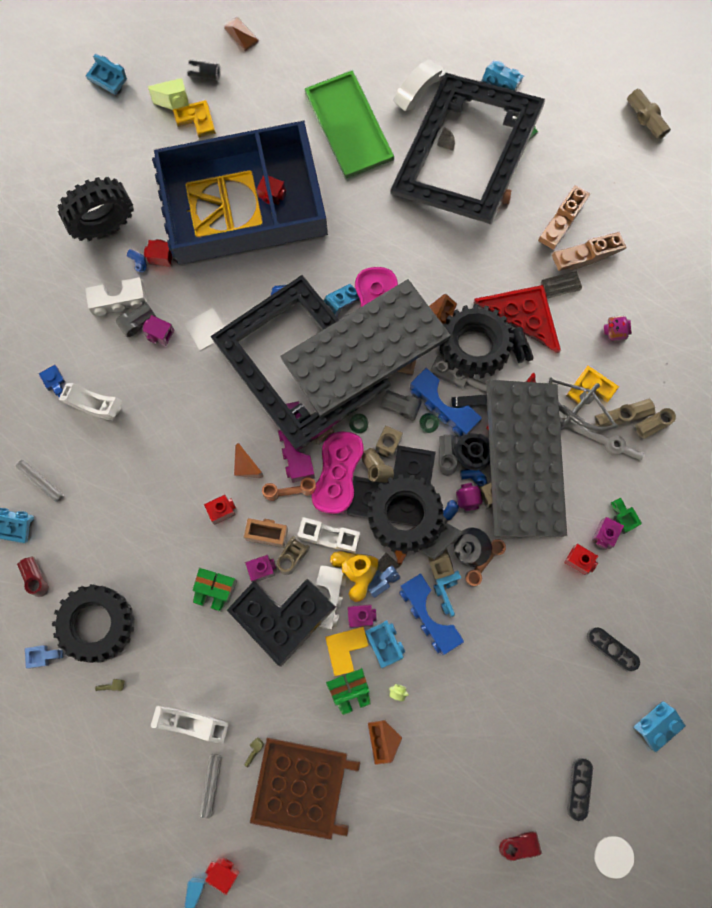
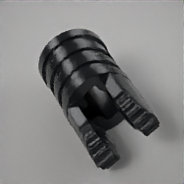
(206, 70)
(521, 346)

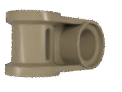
(292, 554)

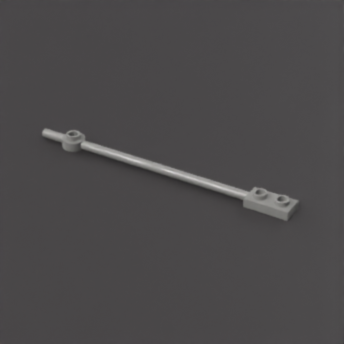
(442, 371)

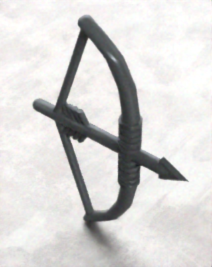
(585, 399)

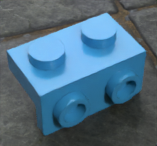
(107, 74)
(502, 76)
(384, 644)
(660, 726)

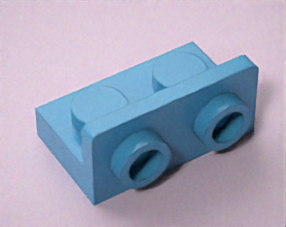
(15, 525)

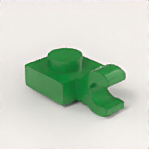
(625, 516)

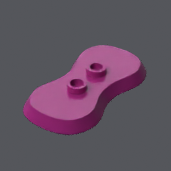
(374, 282)
(335, 485)

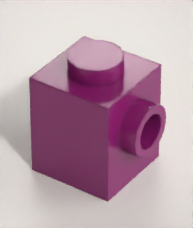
(158, 330)
(607, 533)
(261, 568)
(361, 616)

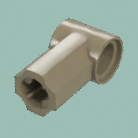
(655, 423)
(376, 468)

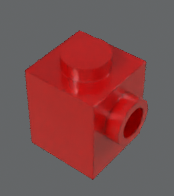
(277, 189)
(158, 253)
(220, 509)
(582, 559)
(221, 875)

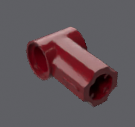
(32, 575)

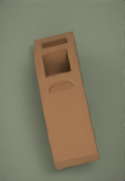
(564, 217)
(590, 252)

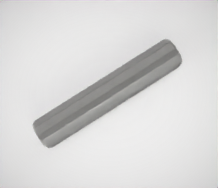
(39, 480)
(210, 786)

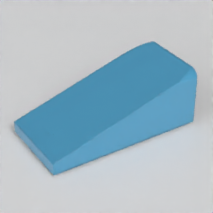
(194, 891)

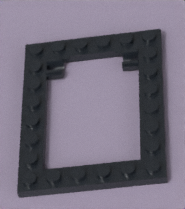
(463, 89)
(307, 427)

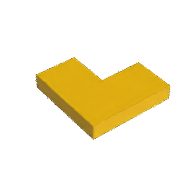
(198, 114)
(588, 380)
(339, 649)

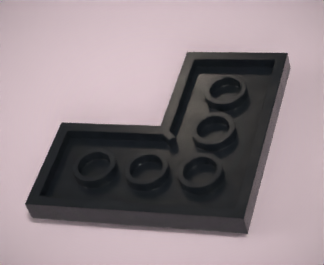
(403, 509)
(281, 628)

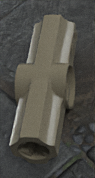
(648, 114)
(635, 411)

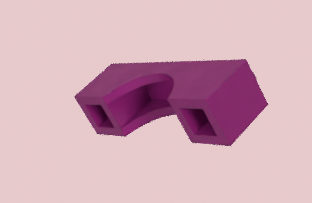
(299, 464)

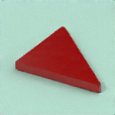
(528, 310)

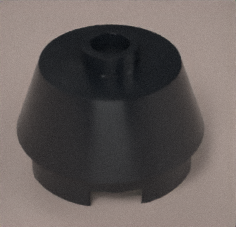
(473, 451)
(473, 547)

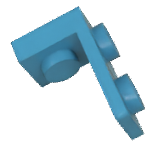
(341, 298)
(449, 581)

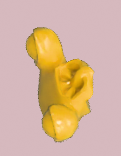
(358, 568)

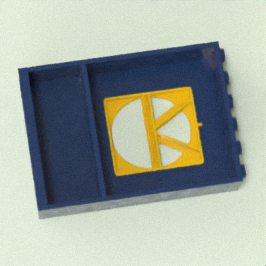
(240, 157)

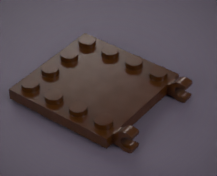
(300, 789)

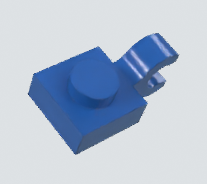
(52, 379)

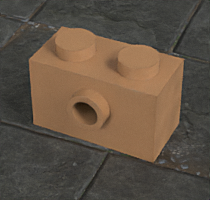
(266, 532)

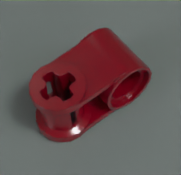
(525, 846)

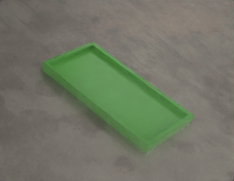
(349, 124)

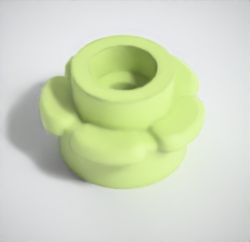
(398, 692)

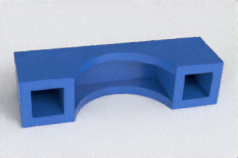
(461, 420)
(444, 636)

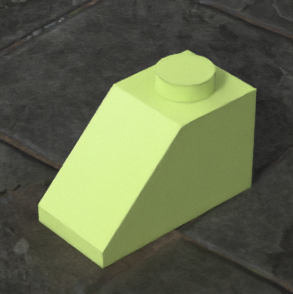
(169, 94)

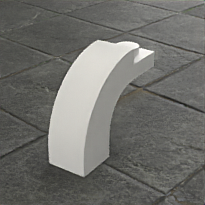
(417, 83)
(90, 402)
(190, 724)

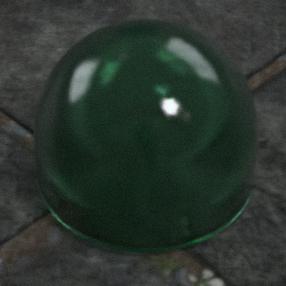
(362, 417)
(422, 422)

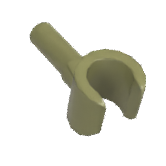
(117, 685)
(256, 745)

